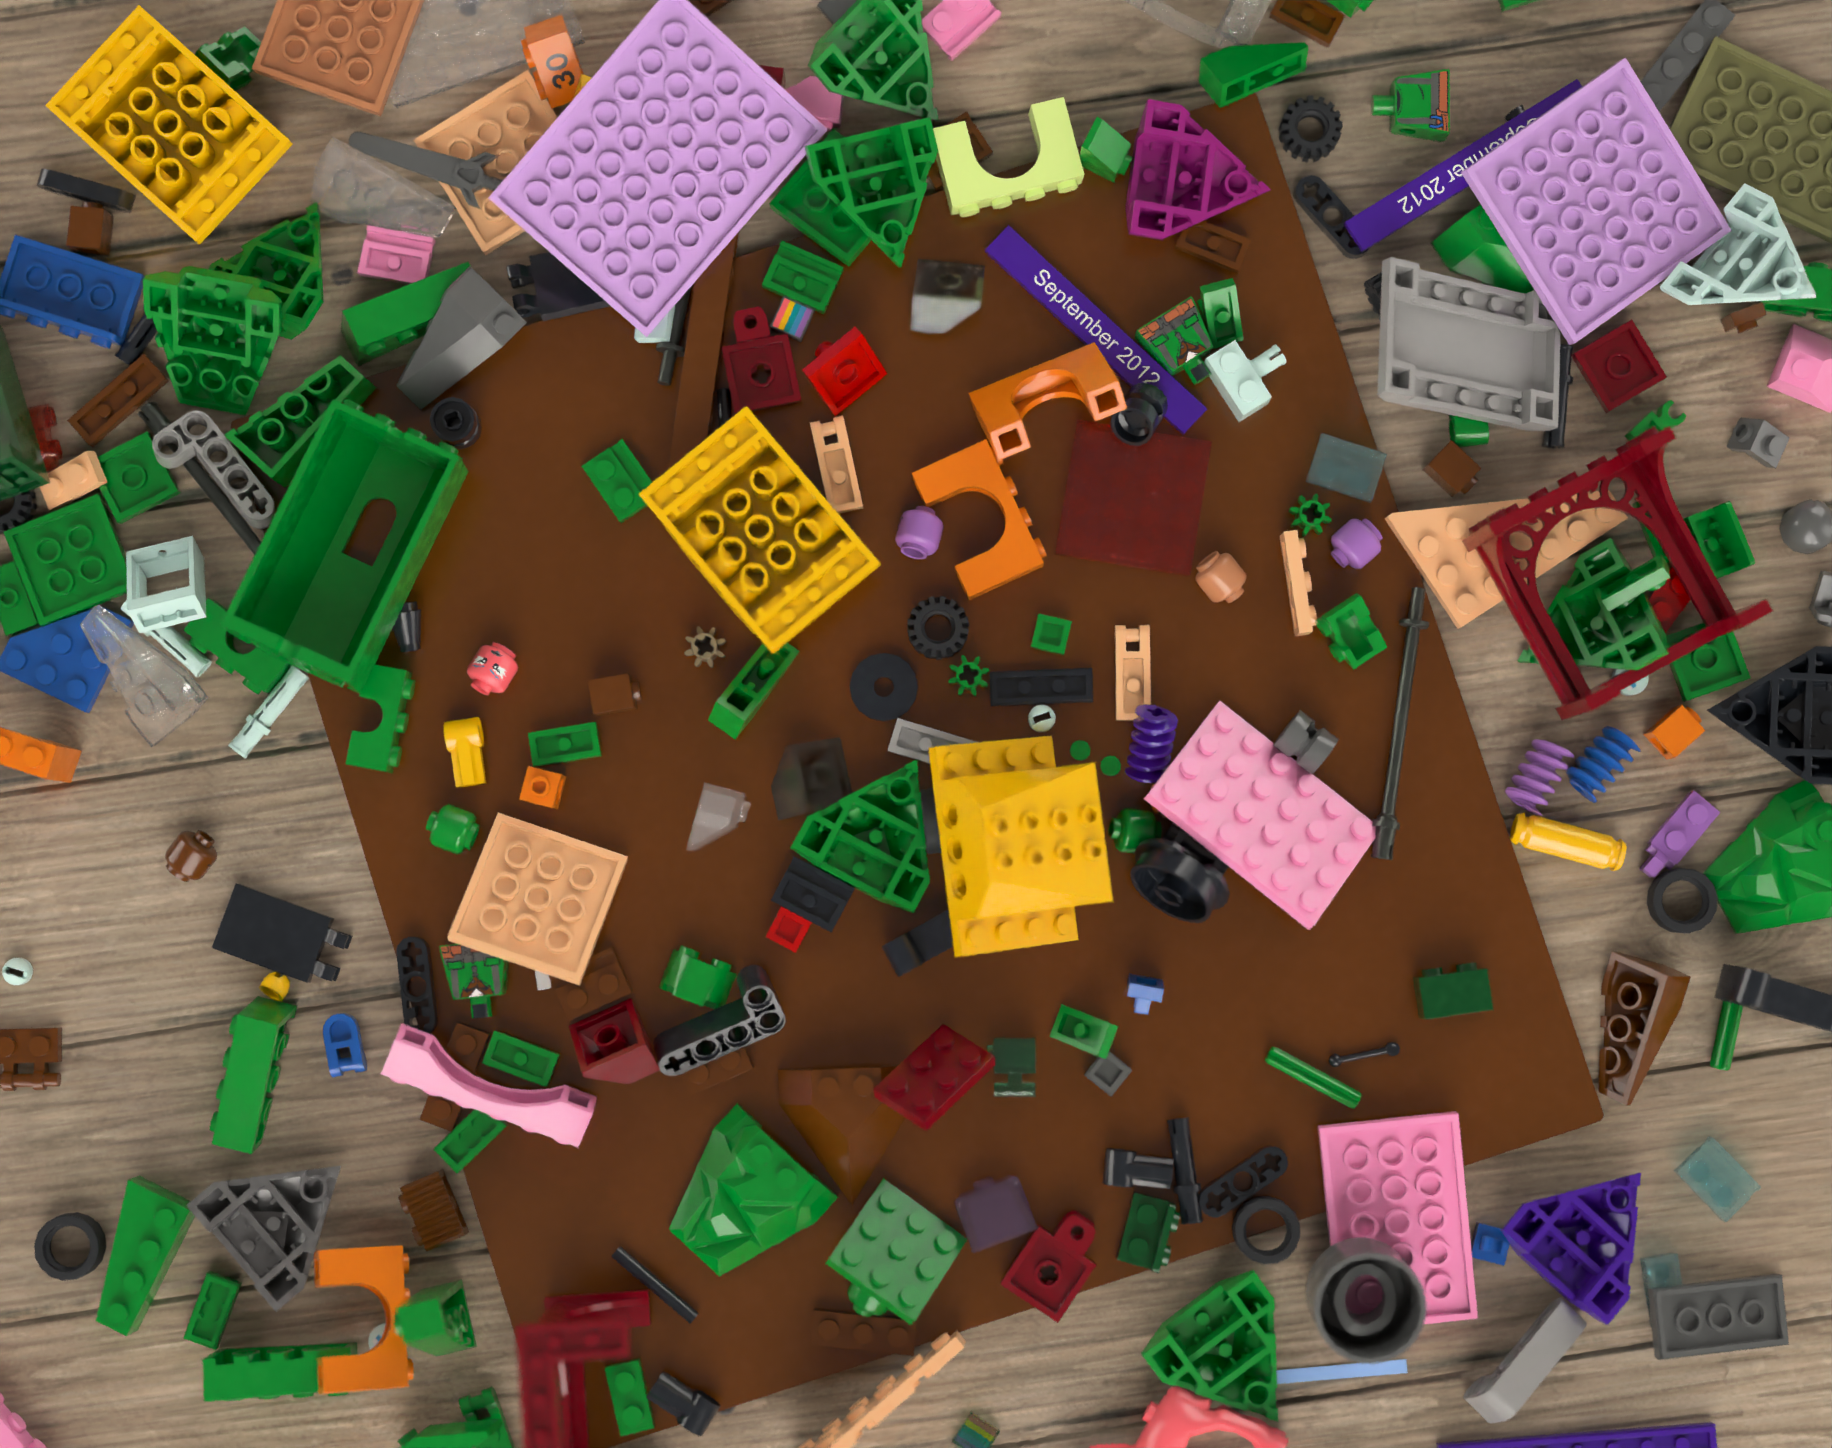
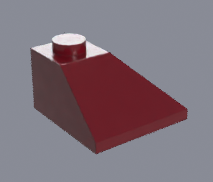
(614, 1045)

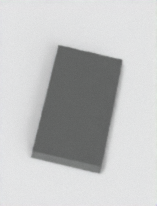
(1718, 1316)

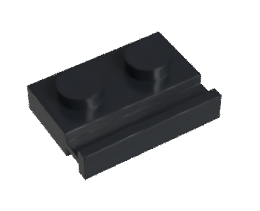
(813, 894)

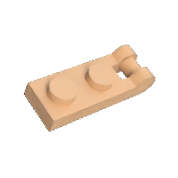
(837, 466)
(1132, 671)

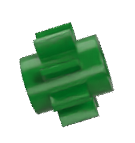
(1301, 519)
(973, 666)

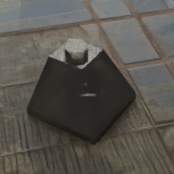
(945, 294)
(810, 778)

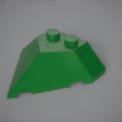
(878, 57)
(878, 179)
(1478, 251)
(287, 264)
(1599, 637)
(873, 840)
(1222, 1346)

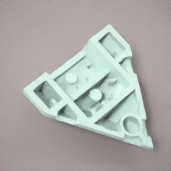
(1747, 263)

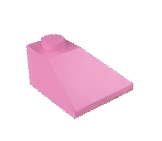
(1805, 368)

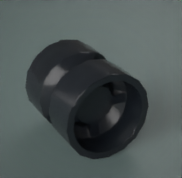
(1143, 414)
(455, 423)

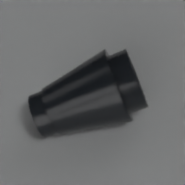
(408, 627)

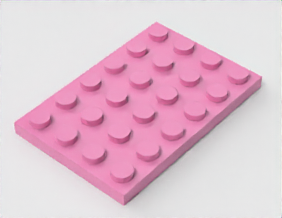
(1263, 815)
(1407, 1189)

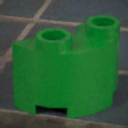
(231, 57)
(1351, 632)
(696, 979)

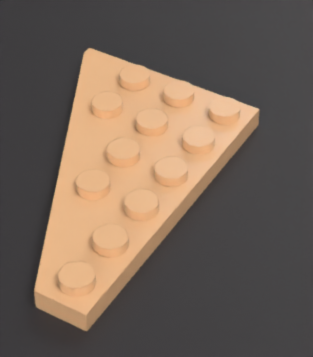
(889, 1395)

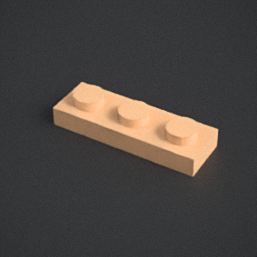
(1297, 582)

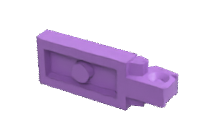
(1678, 833)

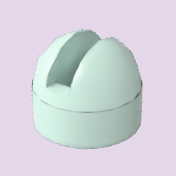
(1043, 725)
(18, 964)

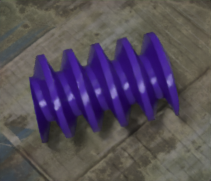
(1152, 743)

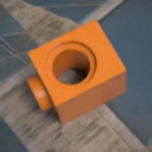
(1675, 731)
(542, 787)

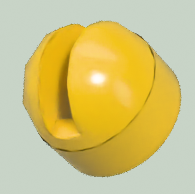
(275, 986)

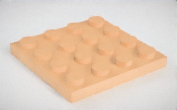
(501, 124)
(538, 898)

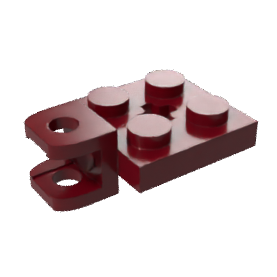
(754, 349)
(1057, 1249)

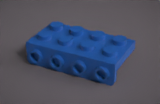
(69, 292)

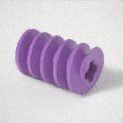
(1537, 775)

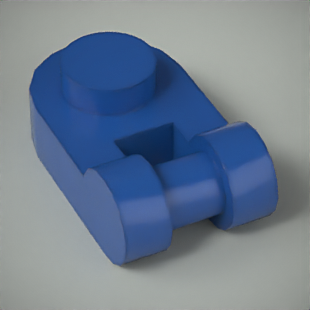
(340, 1032)

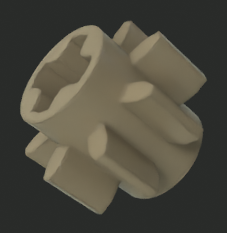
(703, 637)

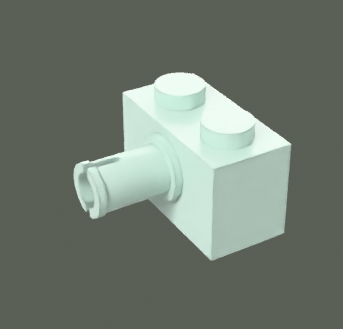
(1241, 378)

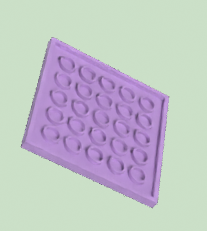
(1596, 201)

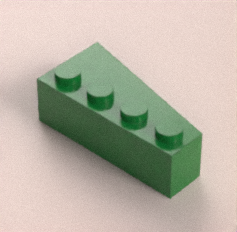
(267, 1371)

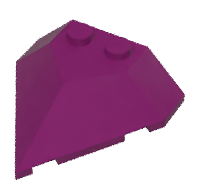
(1181, 174)

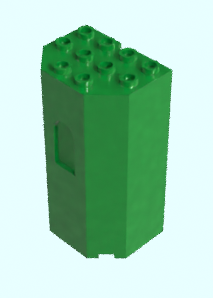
(301, 591)

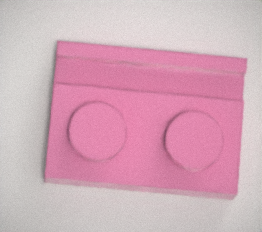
(959, 23)
(395, 255)

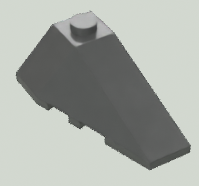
(462, 335)

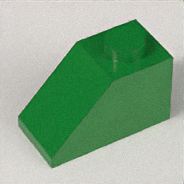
(1105, 151)

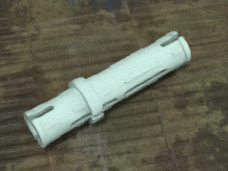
(178, 647)
(266, 714)

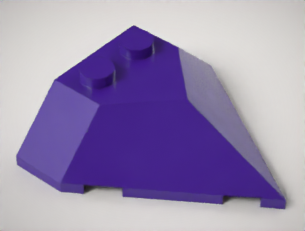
(1582, 1243)

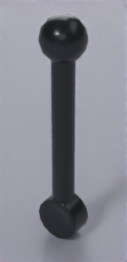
(1391, 1049)

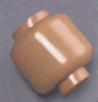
(1221, 577)

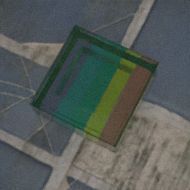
(975, 1433)

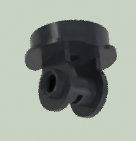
(1180, 876)

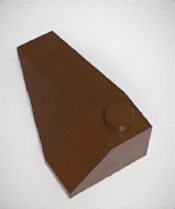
(1639, 1012)

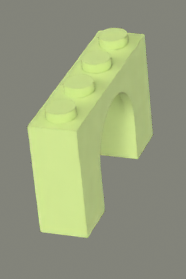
(971, 187)

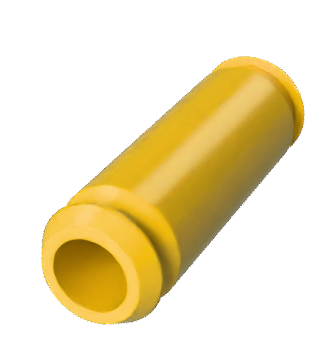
(1568, 841)

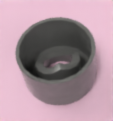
(1388, 1327)

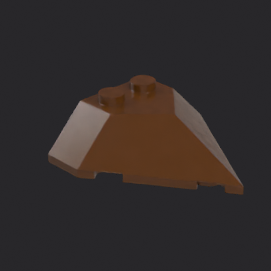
(841, 1119)

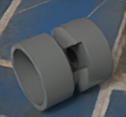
(1306, 742)

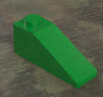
(1249, 68)
(751, 688)
(451, 1435)

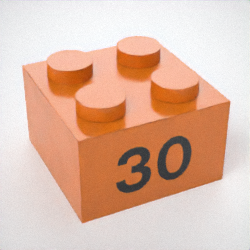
(556, 61)

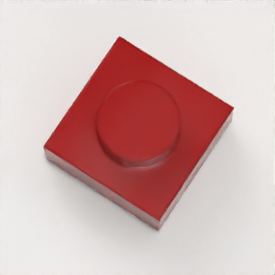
(788, 929)

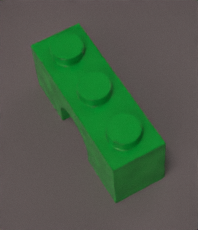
(259, 669)
(380, 747)

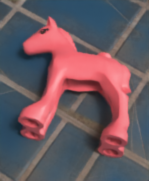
(1186, 1415)

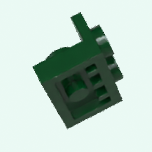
(1148, 1231)

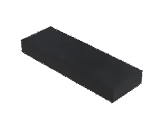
(1041, 687)

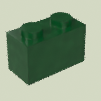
(1452, 992)

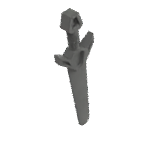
(457, 172)

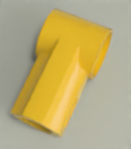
(464, 742)

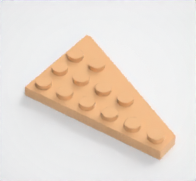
(1459, 576)

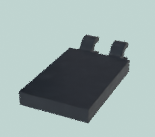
(557, 289)
(278, 935)

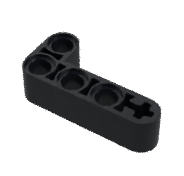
(920, 944)
(1774, 996)
(724, 1028)

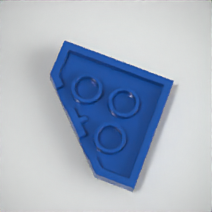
(59, 661)

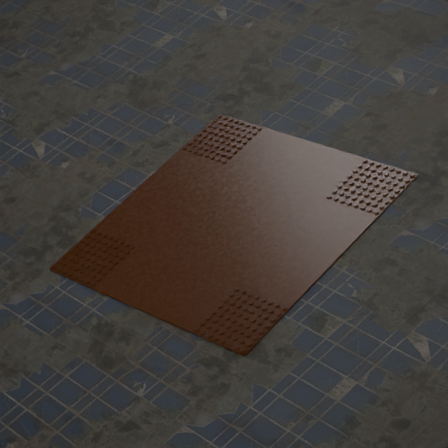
(582, 598)

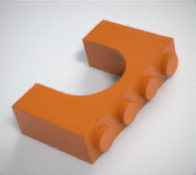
(1076, 375)
(979, 471)
(38, 756)
(382, 1273)

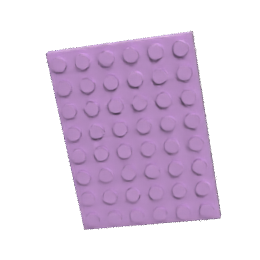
(658, 162)

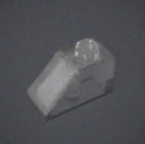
(717, 815)

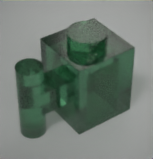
(1014, 1057)

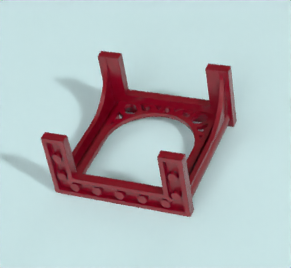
(1641, 470)
(554, 1364)

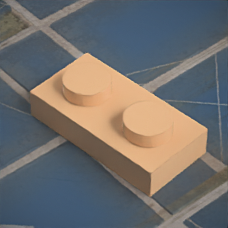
(73, 480)

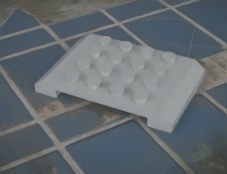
(1467, 349)

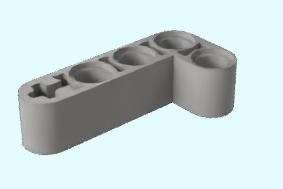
(222, 472)
(1527, 1364)

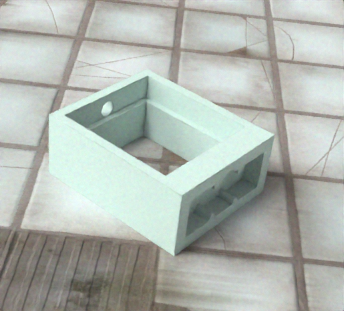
(170, 606)

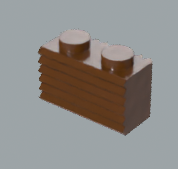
(433, 1210)

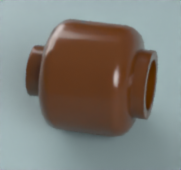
(191, 855)

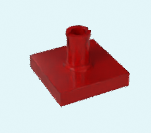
(844, 370)

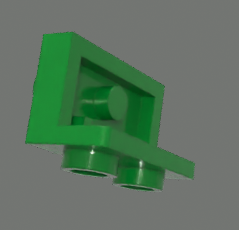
(1721, 539)

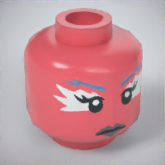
(492, 668)

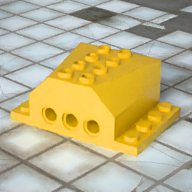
(169, 124)
(759, 530)
(1017, 843)

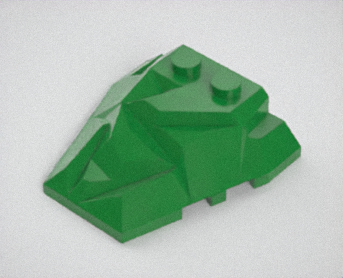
(214, 334)
(1779, 864)
(746, 1195)

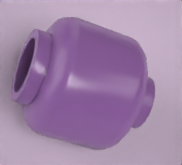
(919, 532)
(1356, 543)

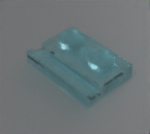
(1346, 467)
(1717, 1179)

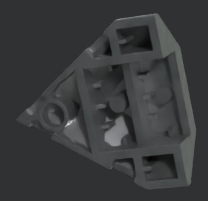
(270, 1225)

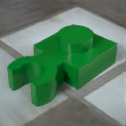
(1660, 420)

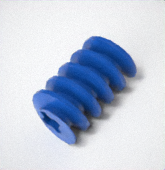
(1600, 762)

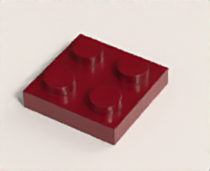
(1618, 366)

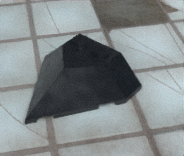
(1789, 714)

